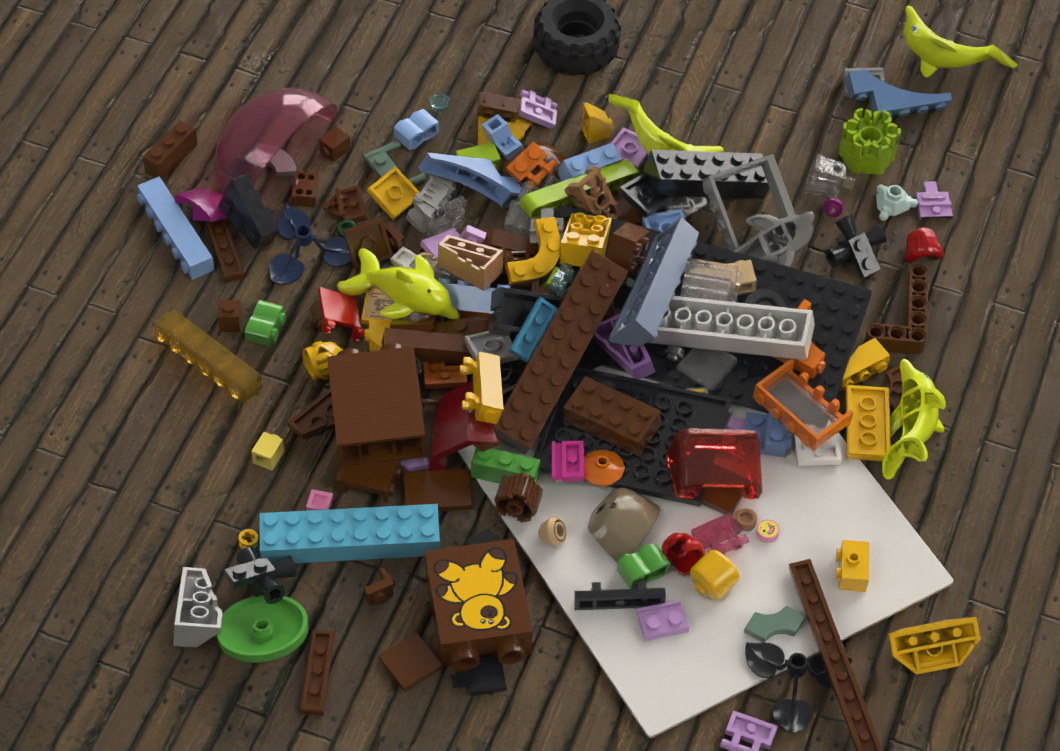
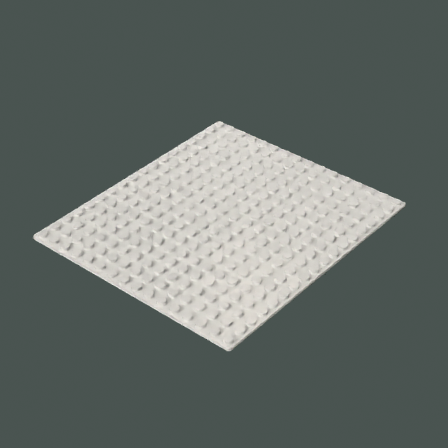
(693, 671)

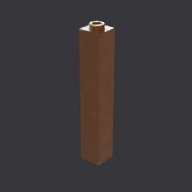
(429, 345)

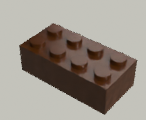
(612, 416)

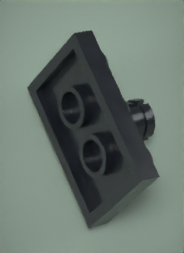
(640, 196)

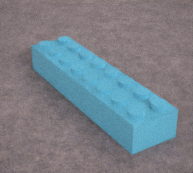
(350, 533)

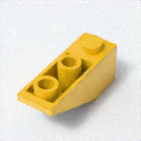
(865, 362)

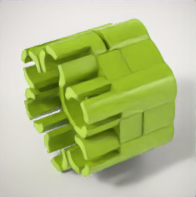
(869, 144)

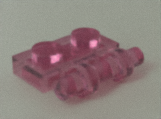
(719, 530)

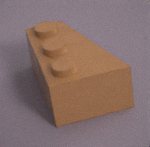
(470, 260)

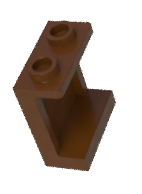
(373, 478)

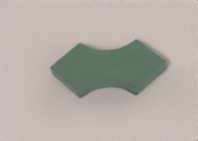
(766, 625)

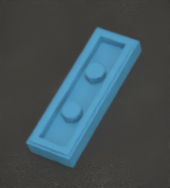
(533, 329)

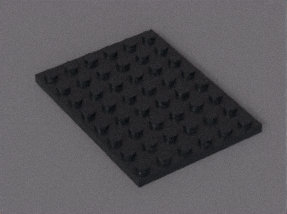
(650, 471)

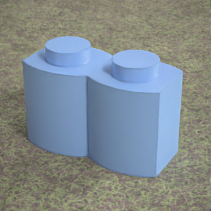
(416, 129)

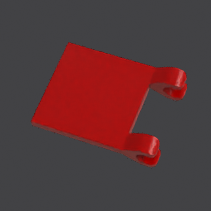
(341, 310)

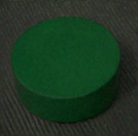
(344, 225)

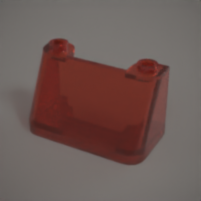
(715, 460)

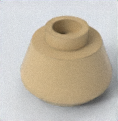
(553, 531)

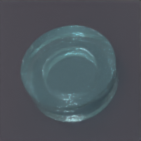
(439, 102)

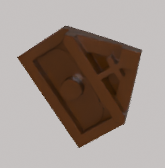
(347, 204)

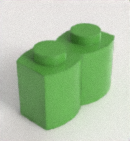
(264, 323)
(646, 565)

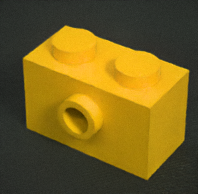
(853, 565)

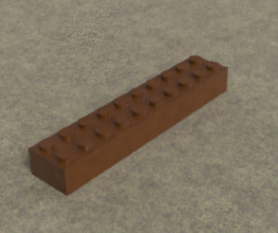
(559, 351)

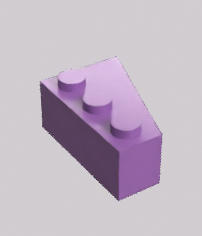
(631, 358)

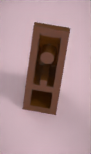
(509, 241)

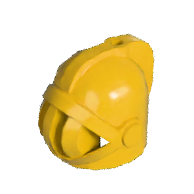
(316, 358)

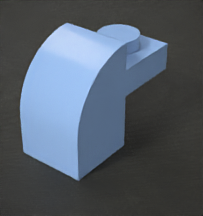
(499, 133)

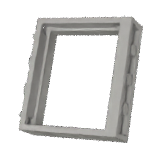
(775, 184)

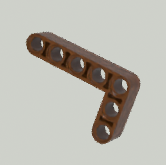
(913, 336)

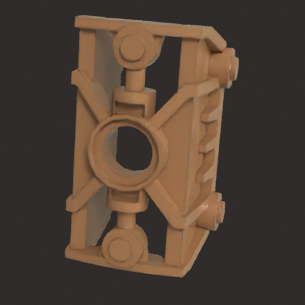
(598, 189)

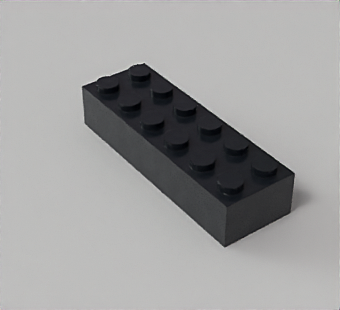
(683, 174)

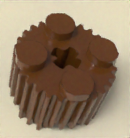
(518, 497)

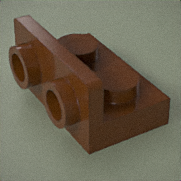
(493, 104)

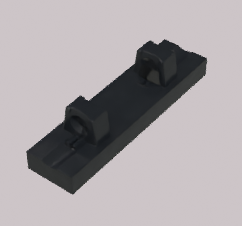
(618, 599)

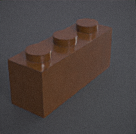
(170, 150)

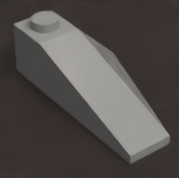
(197, 609)

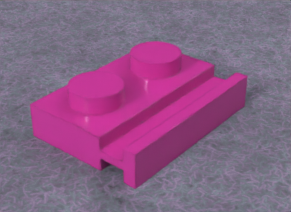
(568, 461)

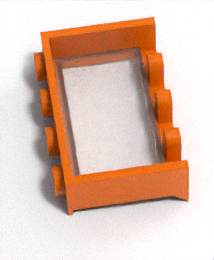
(800, 407)

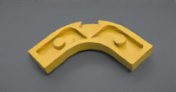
(546, 257)

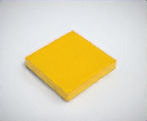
(393, 193)

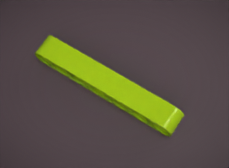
(554, 195)

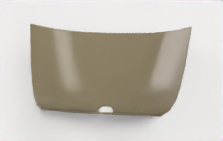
(625, 526)

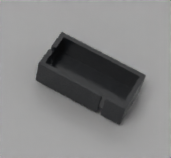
(512, 308)

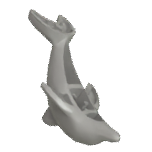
(778, 238)

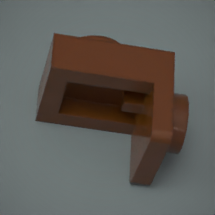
(380, 590)

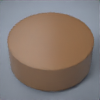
(746, 519)

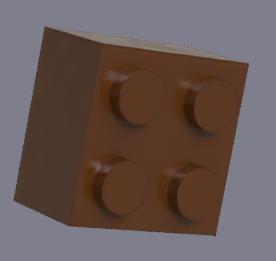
(628, 247)

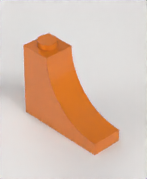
(815, 359)

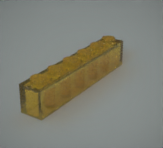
(208, 355)

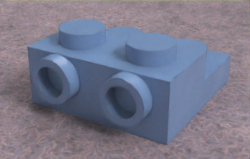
(771, 433)

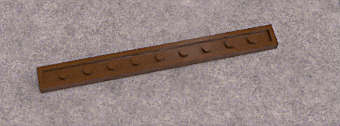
(834, 657)

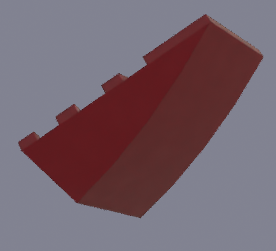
(458, 428)

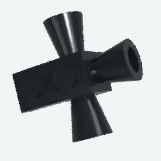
(856, 247)
(260, 574)

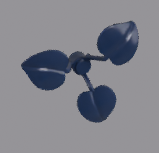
(295, 223)

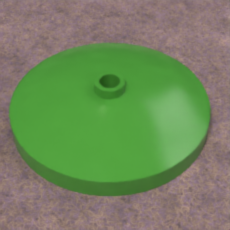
(262, 630)

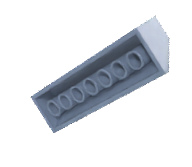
(655, 285)

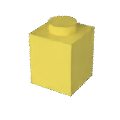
(268, 451)

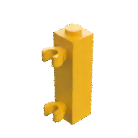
(487, 394)

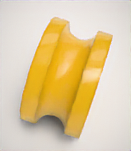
(252, 535)

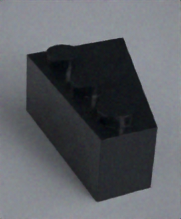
(247, 212)

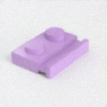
(662, 620)

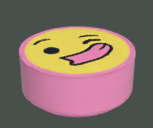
(767, 530)

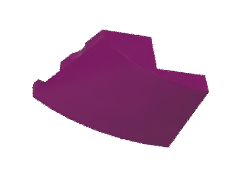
(204, 204)

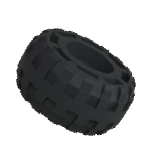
(577, 54)

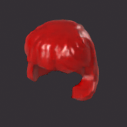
(922, 243)
(682, 551)

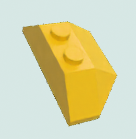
(935, 644)

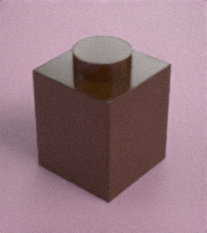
(334, 144)
(229, 316)

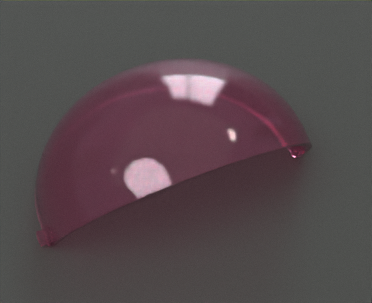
(262, 129)

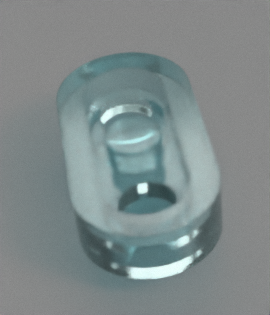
(561, 278)

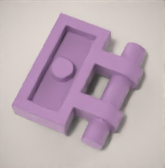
(537, 109)
(749, 730)

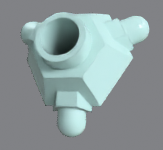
(893, 201)

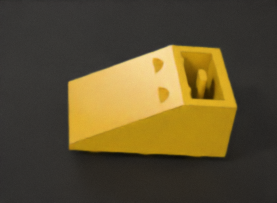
(582, 236)

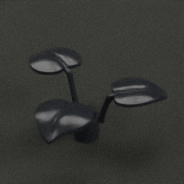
(766, 659)

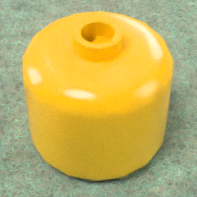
(714, 575)

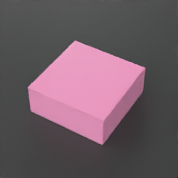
(319, 500)

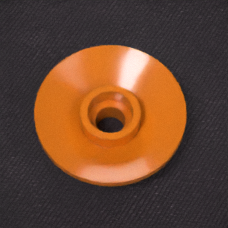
(606, 473)

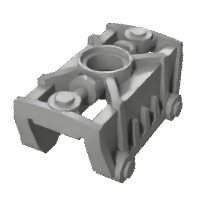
(430, 201)

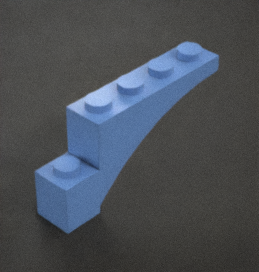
(894, 100)
(474, 173)

